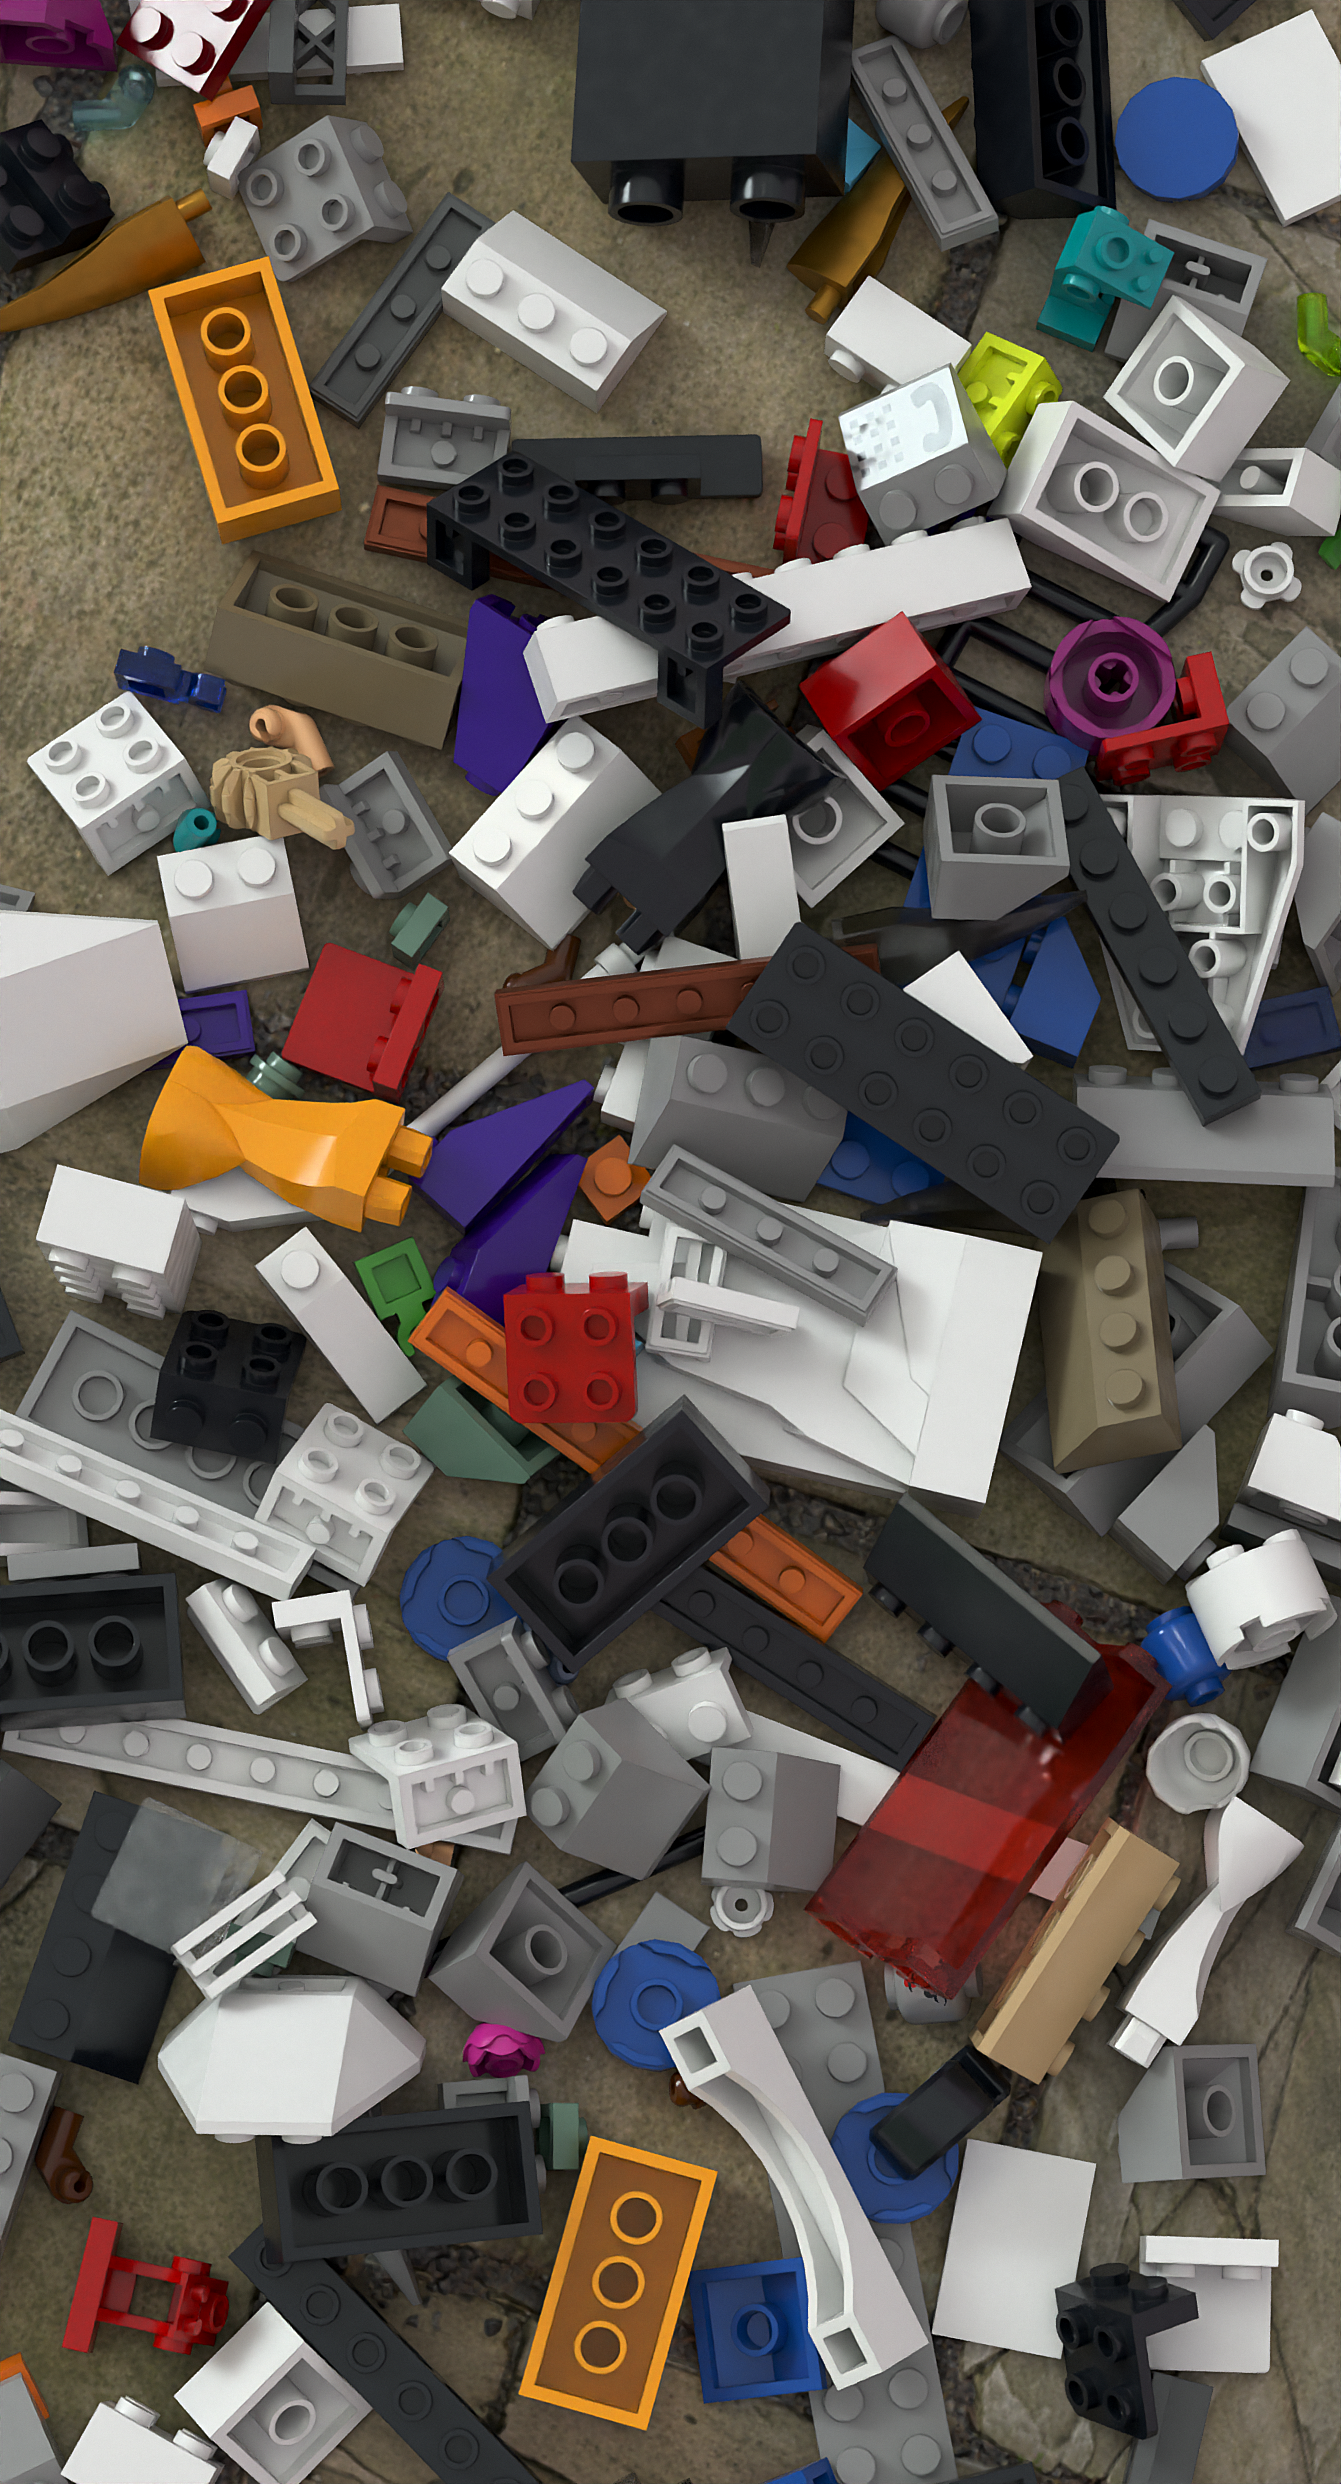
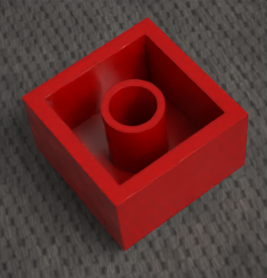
(889, 701)

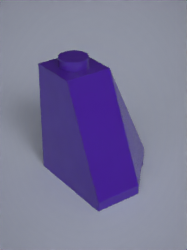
(498, 708)

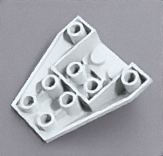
(1224, 885)
(78, 1014)
(288, 2057)

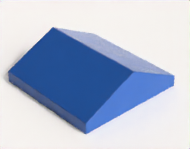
(754, 2331)

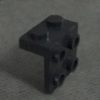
(227, 1385)
(1105, 2345)

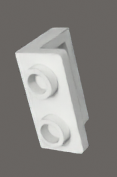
(244, 1643)
(689, 1702)

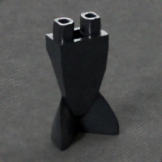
(673, 848)

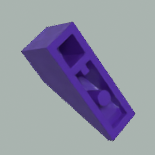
(490, 1155)
(513, 1237)

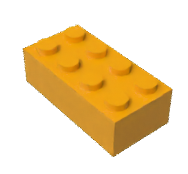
(245, 400)
(618, 2283)

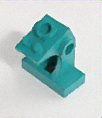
(1097, 259)

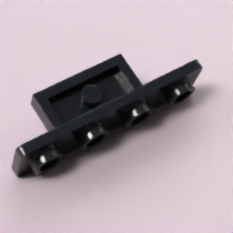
(654, 467)

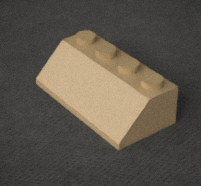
(1074, 1951)

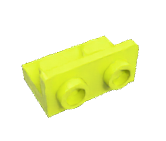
(1006, 389)

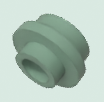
(276, 1077)

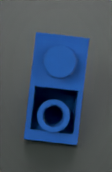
(1057, 998)

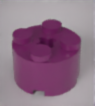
(1091, 657)

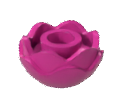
(501, 2051)

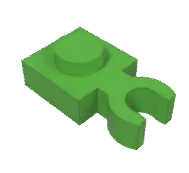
(397, 1285)

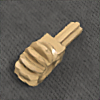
(275, 796)

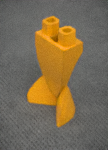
(307, 1152)

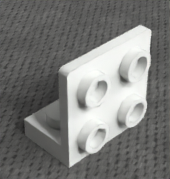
(119, 781)
(344, 1491)
(311, 1623)
(444, 1773)
(1231, 2298)

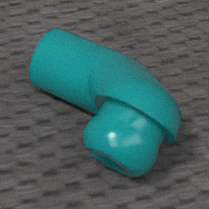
(195, 830)

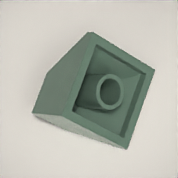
(475, 1437)

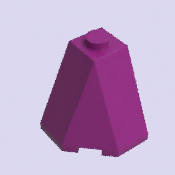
(56, 34)

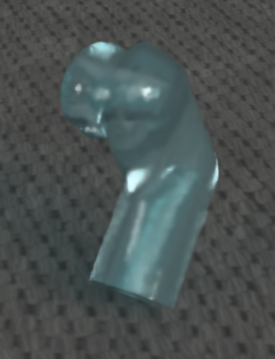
(121, 105)

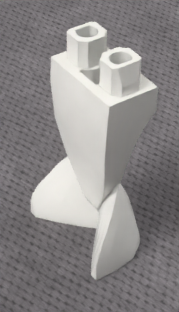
(1168, 1987)

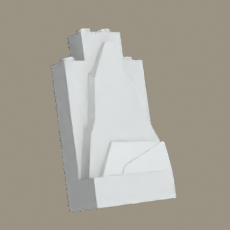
(867, 1408)

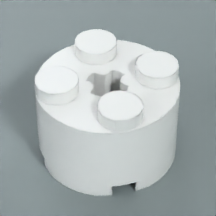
(1260, 1600)

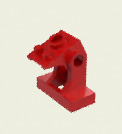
(107, 2289)

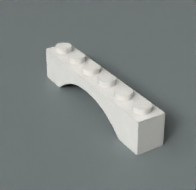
(854, 2297)

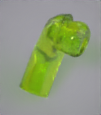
(1314, 337)

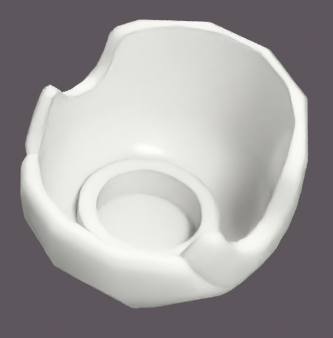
(1198, 1763)

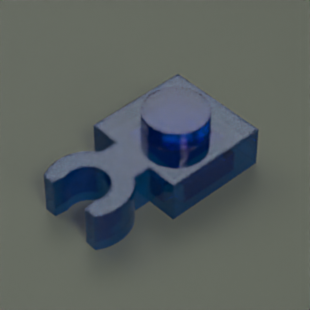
(157, 676)

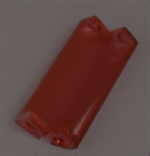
(977, 1824)

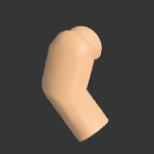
(294, 730)

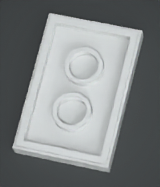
(1286, 112)
(1011, 2245)

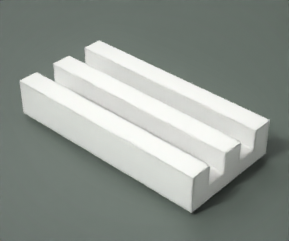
(727, 1307)
(679, 1345)
(288, 1902)

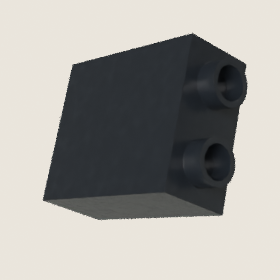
(712, 105)

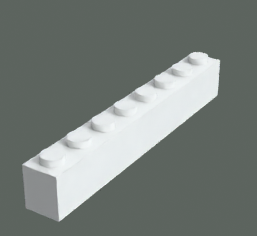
(832, 606)

